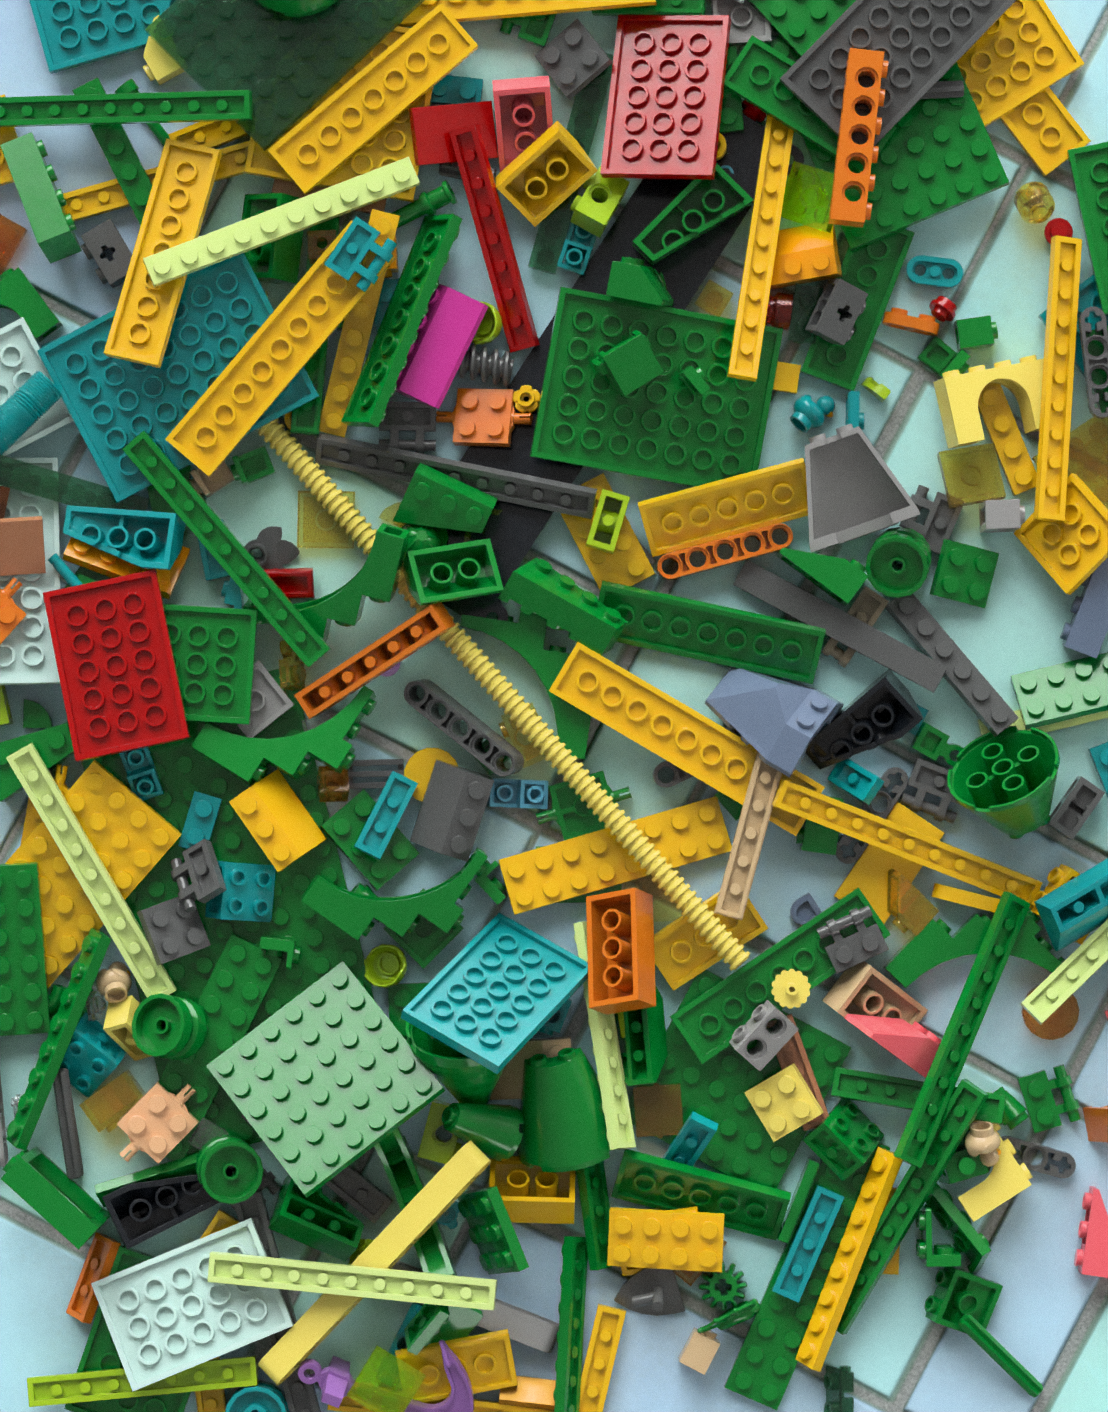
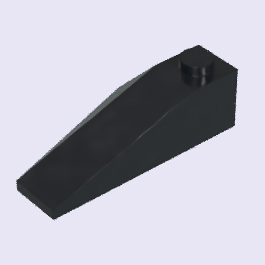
(873, 718)
(155, 1206)

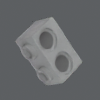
(1001, 515)
(768, 1039)

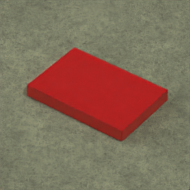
(433, 123)

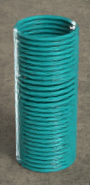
(18, 416)

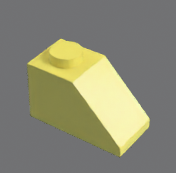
(159, 63)
(119, 1026)

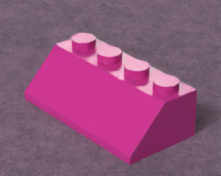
(440, 346)

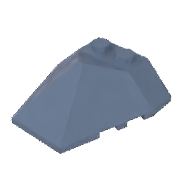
(772, 715)

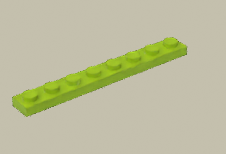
(115, 1384)

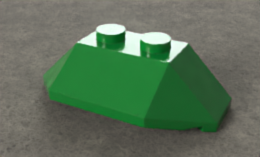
(644, 1043)

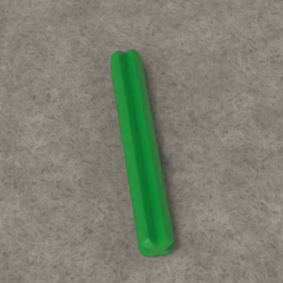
(1000, 1355)

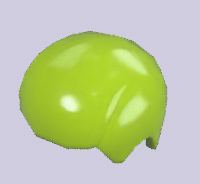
(489, 327)
(385, 966)

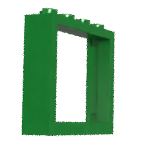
(55, 1196)

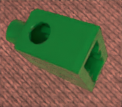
(962, 1167)

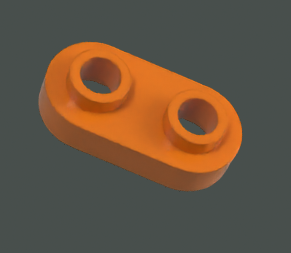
(900, 319)

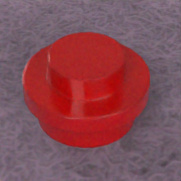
(753, 112)
(1057, 227)
(943, 309)

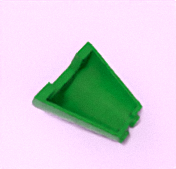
(561, 1113)

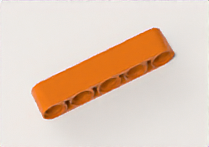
(736, 543)

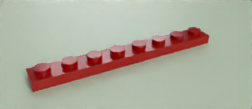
(494, 237)

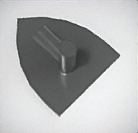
(651, 1293)

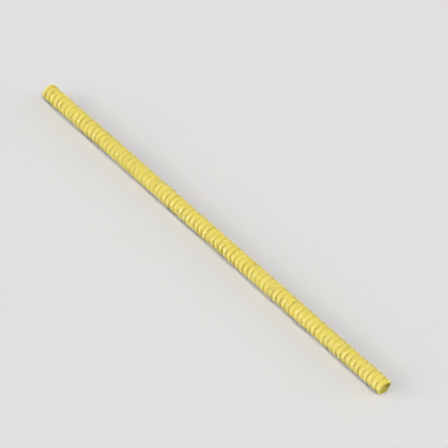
(518, 710)

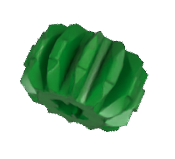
(715, 1292)

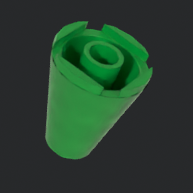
(489, 1126)

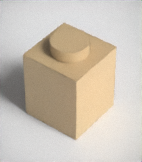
(699, 1350)

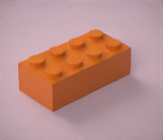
(620, 951)

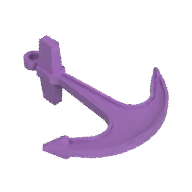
(337, 1380)

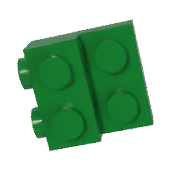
(959, 1294)

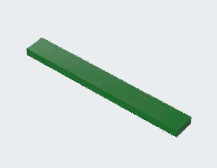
(308, 417)

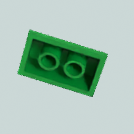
(280, 259)
(452, 572)

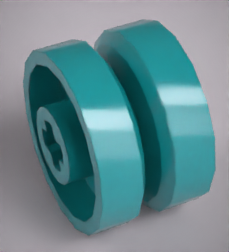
(263, 1397)

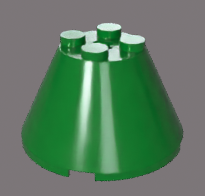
(1007, 779)

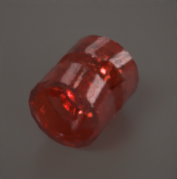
(779, 310)

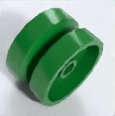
(895, 578)
(169, 1027)
(242, 1179)

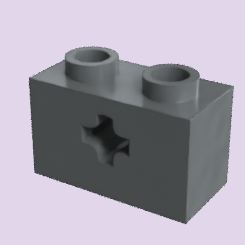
(100, 239)
(826, 321)

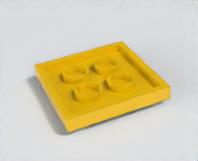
(1074, 546)

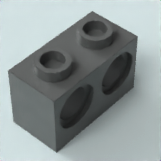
(1075, 807)

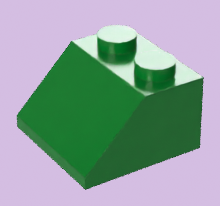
(637, 282)

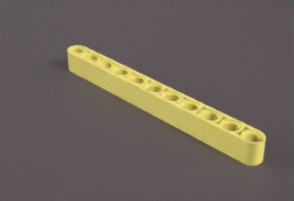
(381, 1253)

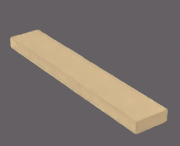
(748, 840)

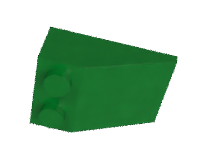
(831, 574)

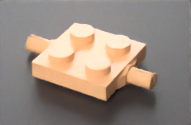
(157, 1122)

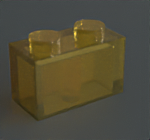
(112, 1101)

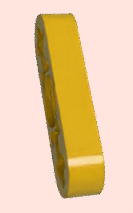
(965, 897)

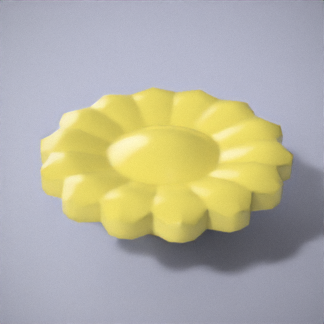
(790, 988)

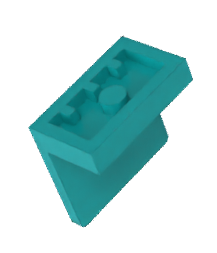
(247, 893)
(91, 1056)

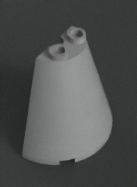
(850, 489)

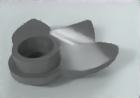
(274, 550)

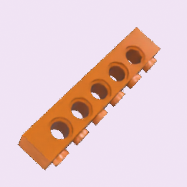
(859, 63)
(375, 659)

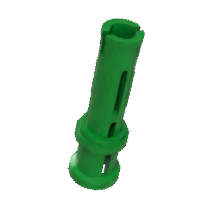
(426, 204)

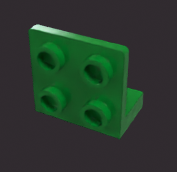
(844, 1138)
(943, 1254)
(439, 1323)

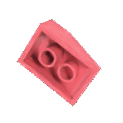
(521, 114)
(907, 1042)

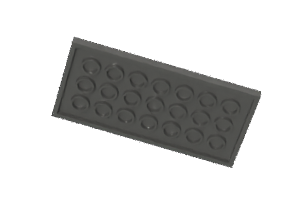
(917, 39)

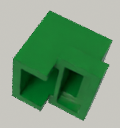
(628, 364)

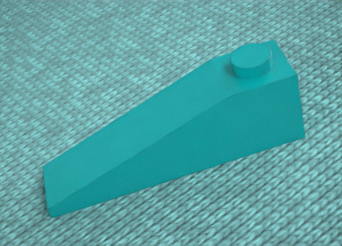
(135, 536)

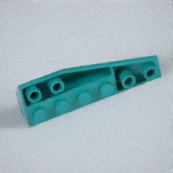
(1076, 906)

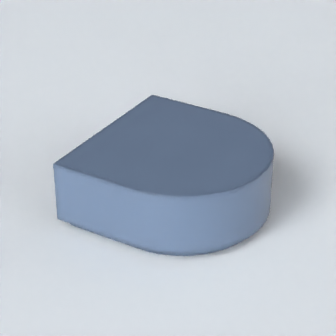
(804, 909)

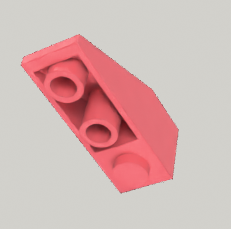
(1093, 1255)

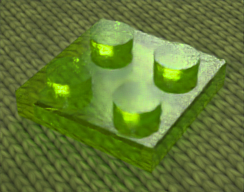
(808, 196)
(385, 1383)

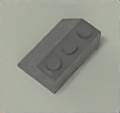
(452, 810)

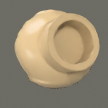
(114, 982)
(983, 1141)

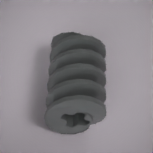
(487, 365)

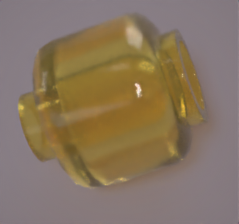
(1034, 202)

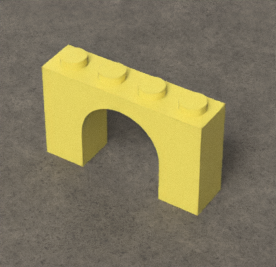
(960, 393)
(1002, 1184)

